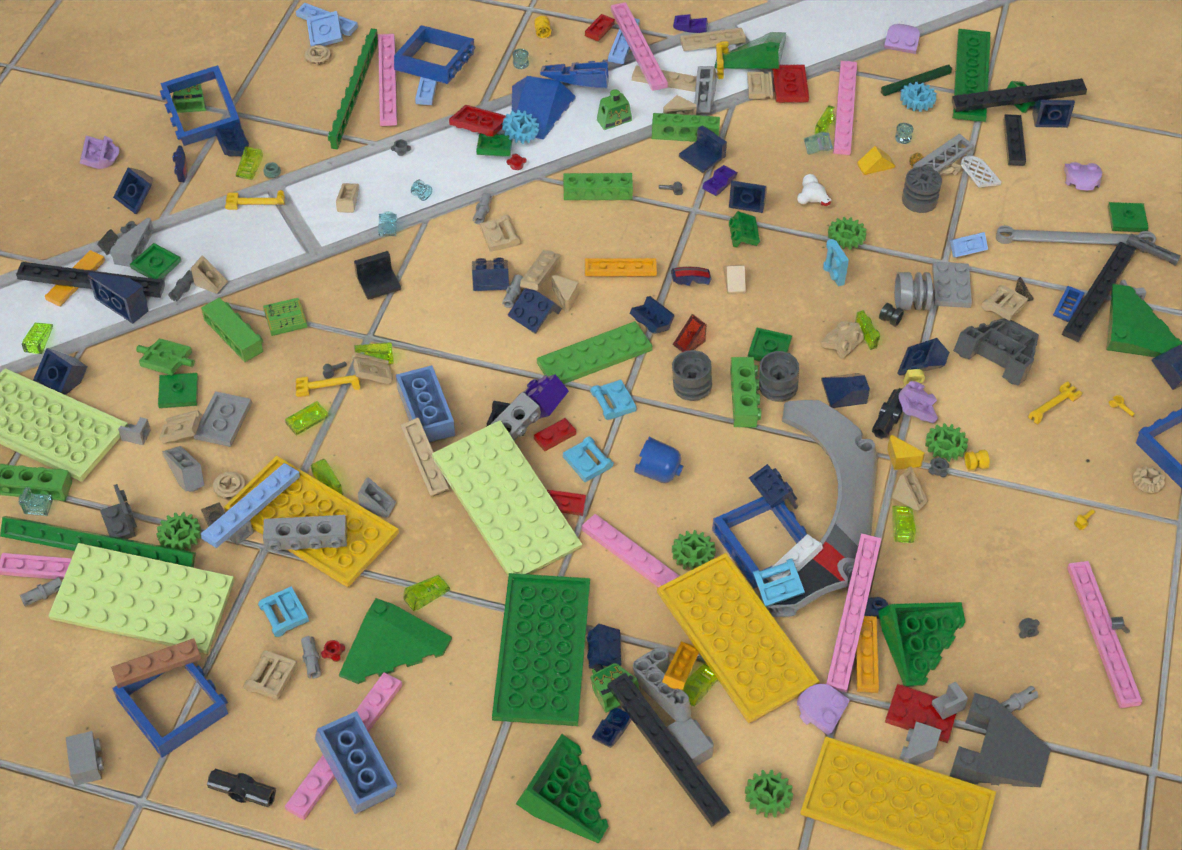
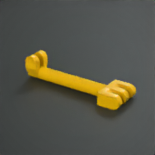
(721, 48)
(233, 200)
(303, 384)
(1066, 392)

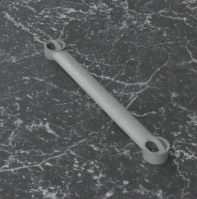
(1066, 237)

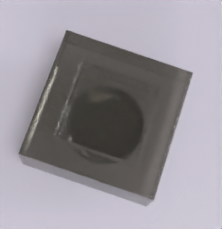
(212, 513)

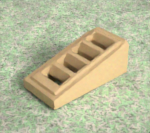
(347, 198)

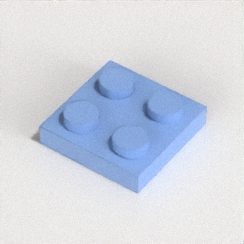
(324, 29)

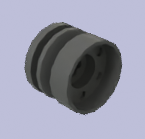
(921, 189)
(692, 375)
(779, 376)

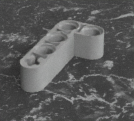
(650, 674)

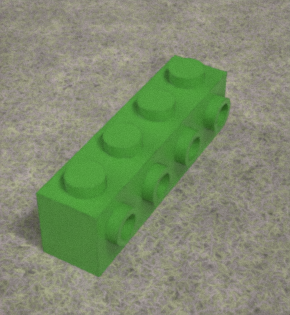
(598, 186)
(232, 329)

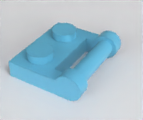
(836, 262)
(618, 396)
(583, 463)
(782, 588)
(289, 607)

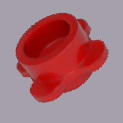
(516, 162)
(330, 646)

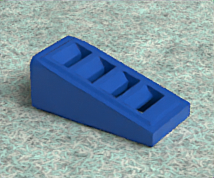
(1072, 293)

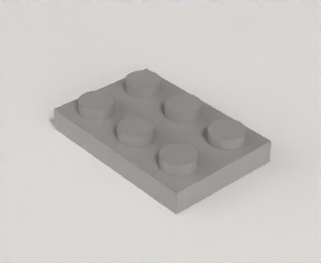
(951, 284)
(223, 419)

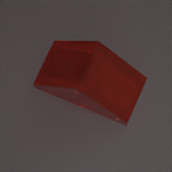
(691, 335)

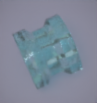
(520, 58)
(903, 133)
(421, 190)

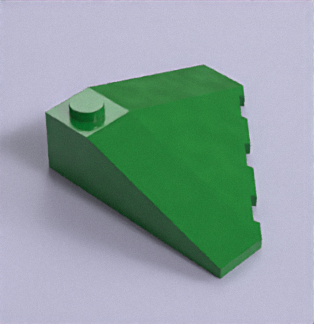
(758, 53)
(1135, 327)
(919, 635)
(390, 640)
(562, 793)

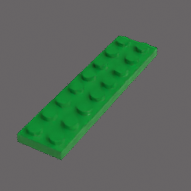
(972, 69)

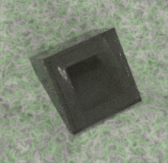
(108, 241)
(1022, 289)

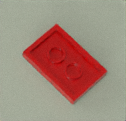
(790, 84)
(477, 120)
(914, 705)

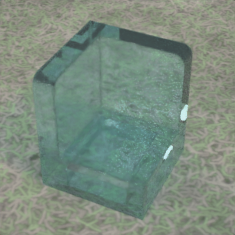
(818, 142)

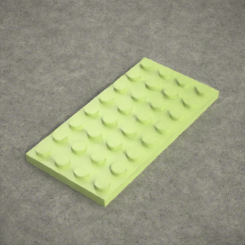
(54, 426)
(506, 500)
(141, 597)

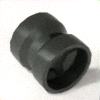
(891, 314)

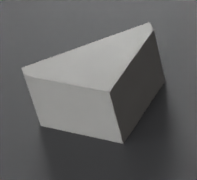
(375, 499)

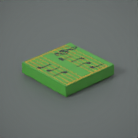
(285, 316)

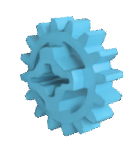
(918, 96)
(512, 124)

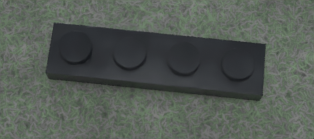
(1014, 140)

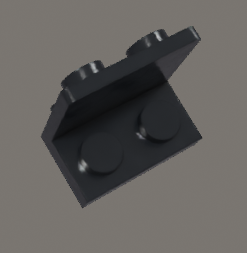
(376, 275)

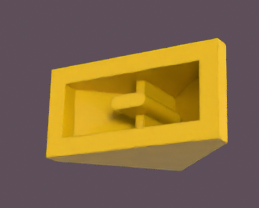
(875, 161)
(903, 454)

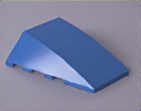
(583, 74)
(543, 99)

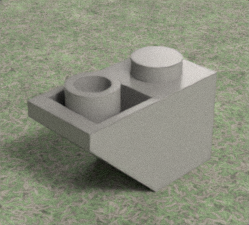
(921, 745)

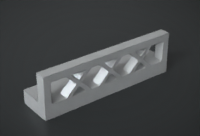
(944, 154)

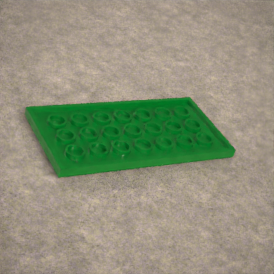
(542, 650)

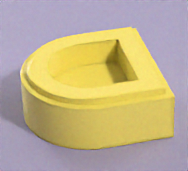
(914, 375)

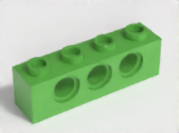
(681, 127)
(744, 392)
(40, 480)

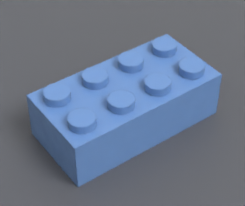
(424, 399)
(355, 762)

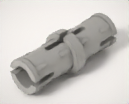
(482, 208)
(513, 291)
(41, 592)
(310, 657)
(1018, 700)

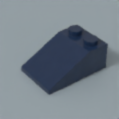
(119, 295)

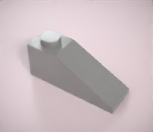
(705, 89)
(132, 243)
(185, 468)

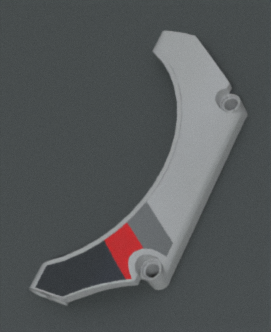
(856, 475)

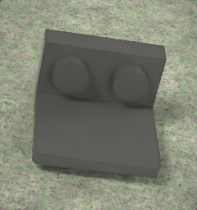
(119, 517)

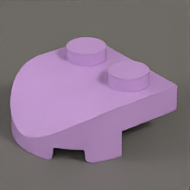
(902, 38)
(99, 152)
(1083, 176)
(918, 402)
(822, 706)

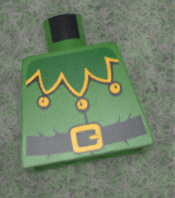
(189, 99)
(614, 110)
(600, 680)

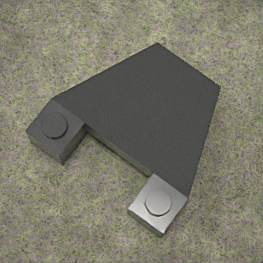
(1002, 343)
(1008, 751)

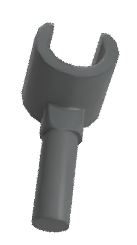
(676, 187)
(329, 370)
(1118, 623)

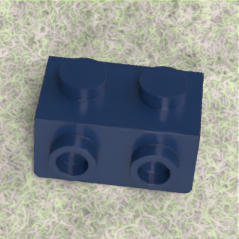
(232, 141)
(653, 315)
(603, 646)

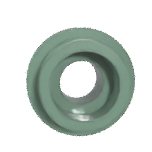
(271, 170)

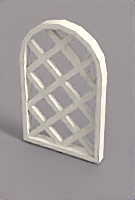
(996, 181)

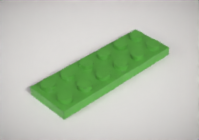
(595, 353)

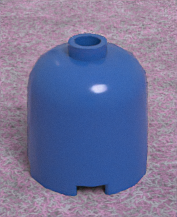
(659, 461)

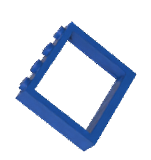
(405, 63)
(206, 131)
(1156, 451)
(724, 522)
(185, 731)

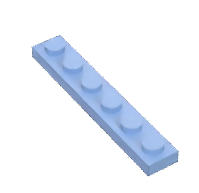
(250, 505)

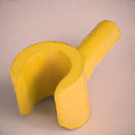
(1119, 402)
(1082, 522)

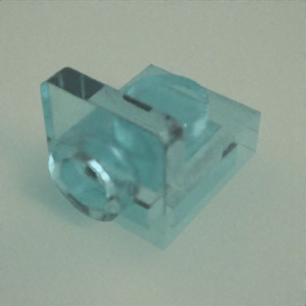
(387, 224)
(35, 503)

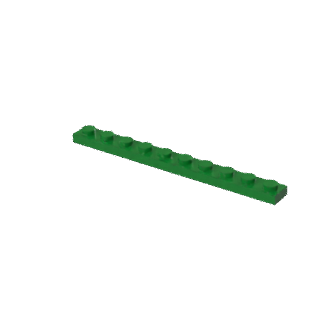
(352, 92)
(69, 538)

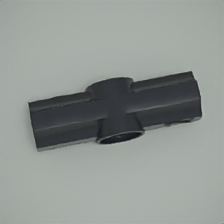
(888, 415)
(241, 787)

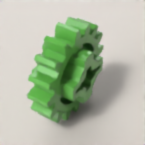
(847, 232)
(946, 442)
(179, 531)
(693, 550)
(770, 786)

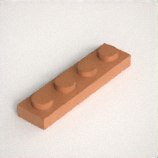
(156, 663)

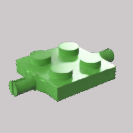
(165, 356)

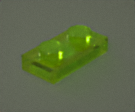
(826, 119)
(871, 335)
(306, 418)

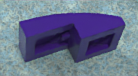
(686, 24)
(720, 180)

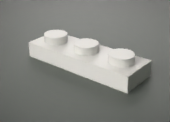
(801, 554)

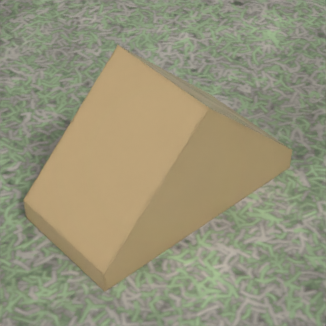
(680, 106)
(207, 276)
(735, 279)
(566, 291)
(909, 490)

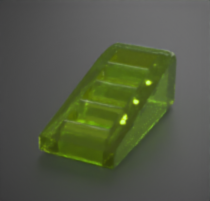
(253, 153)
(37, 347)
(377, 350)
(324, 474)
(903, 526)
(416, 600)
(693, 693)

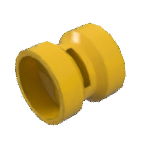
(542, 27)
(977, 460)

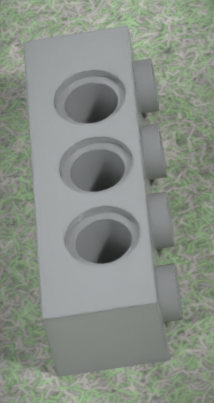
(521, 405)
(312, 527)

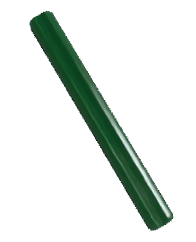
(920, 78)

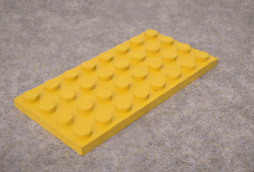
(308, 498)
(737, 637)
(896, 800)

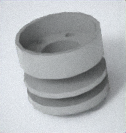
(917, 290)

